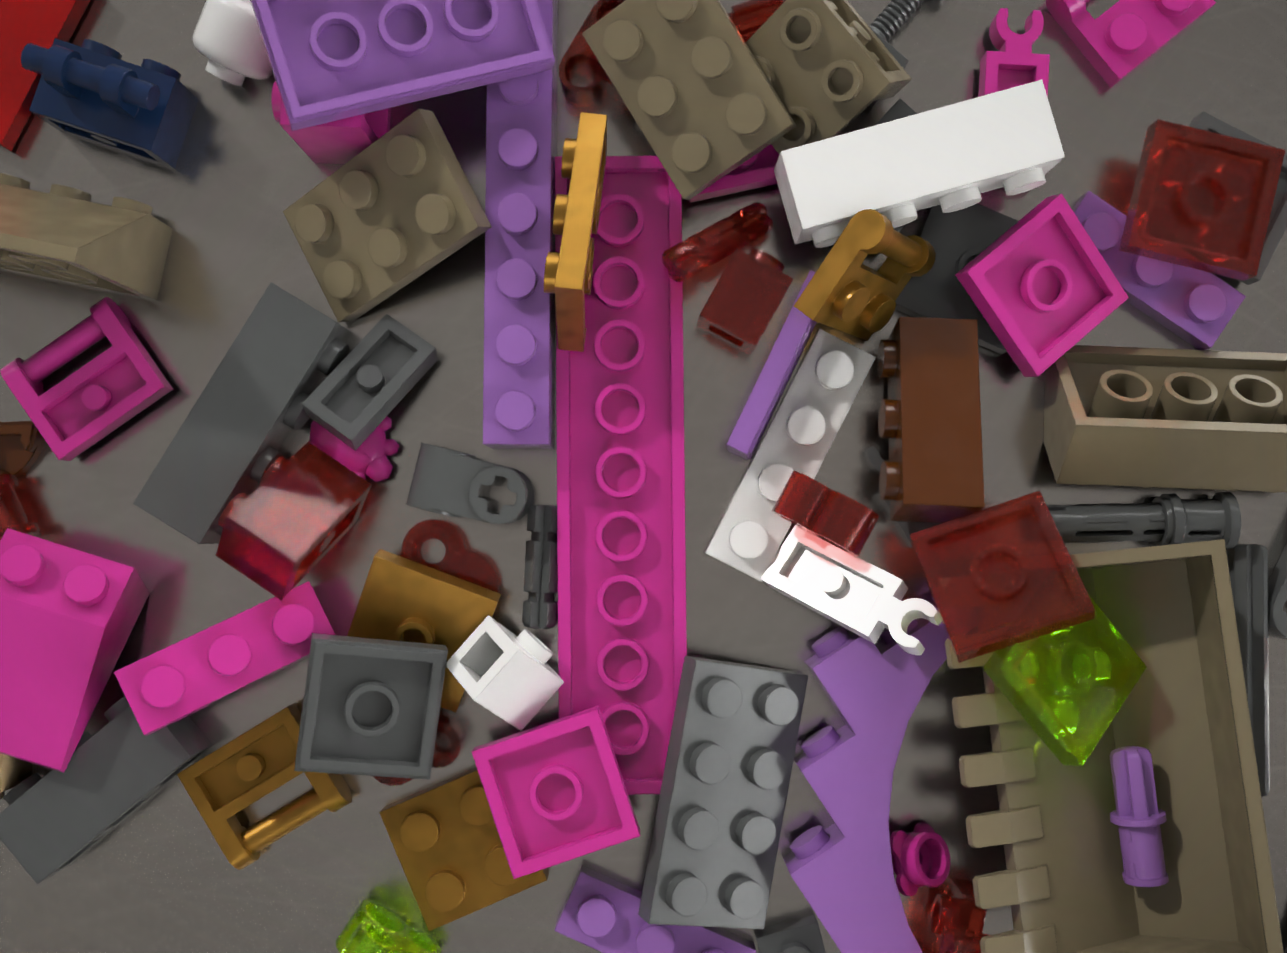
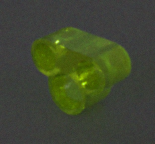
(381, 930)

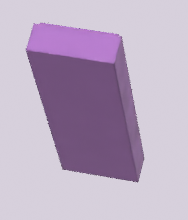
(772, 381)

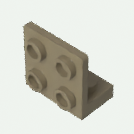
(823, 67)

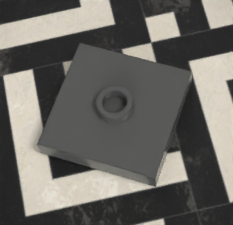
(956, 241)
(370, 707)

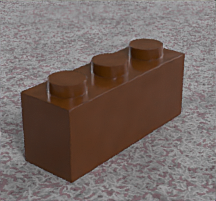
(931, 420)

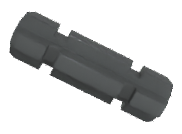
(541, 568)

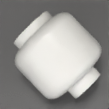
(231, 41)

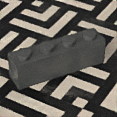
(244, 414)

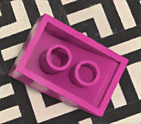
(59, 642)

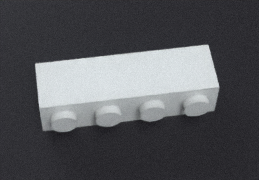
(920, 163)

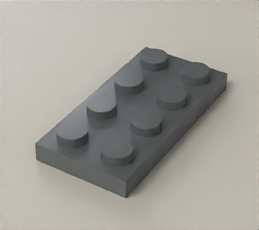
(723, 795)

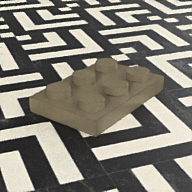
(689, 86)
(386, 216)

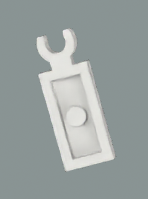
(846, 590)

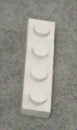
(793, 442)

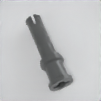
(1164, 521)

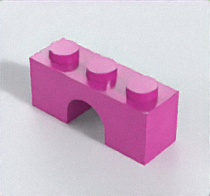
(222, 658)

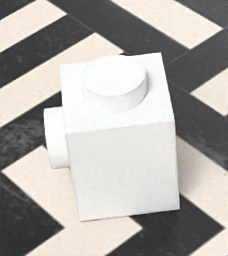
(505, 672)

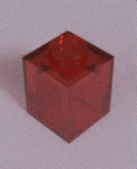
(745, 299)

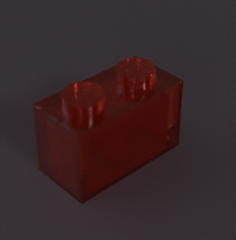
(290, 519)

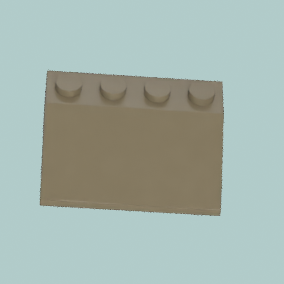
(80, 240)

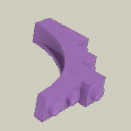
(849, 864)

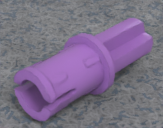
(1138, 817)

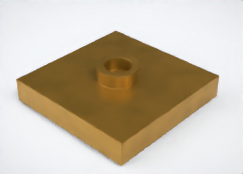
(421, 606)

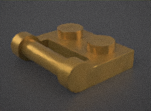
(854, 295)
(247, 772)

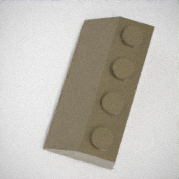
(1167, 418)

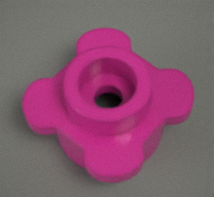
(919, 859)

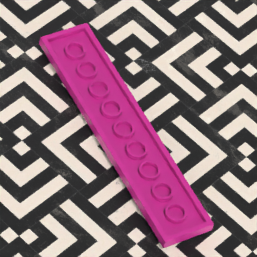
(625, 476)

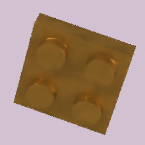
(452, 850)

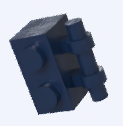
(111, 100)

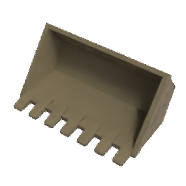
(1197, 725)

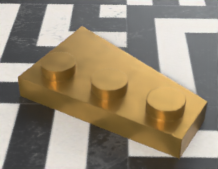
(575, 218)

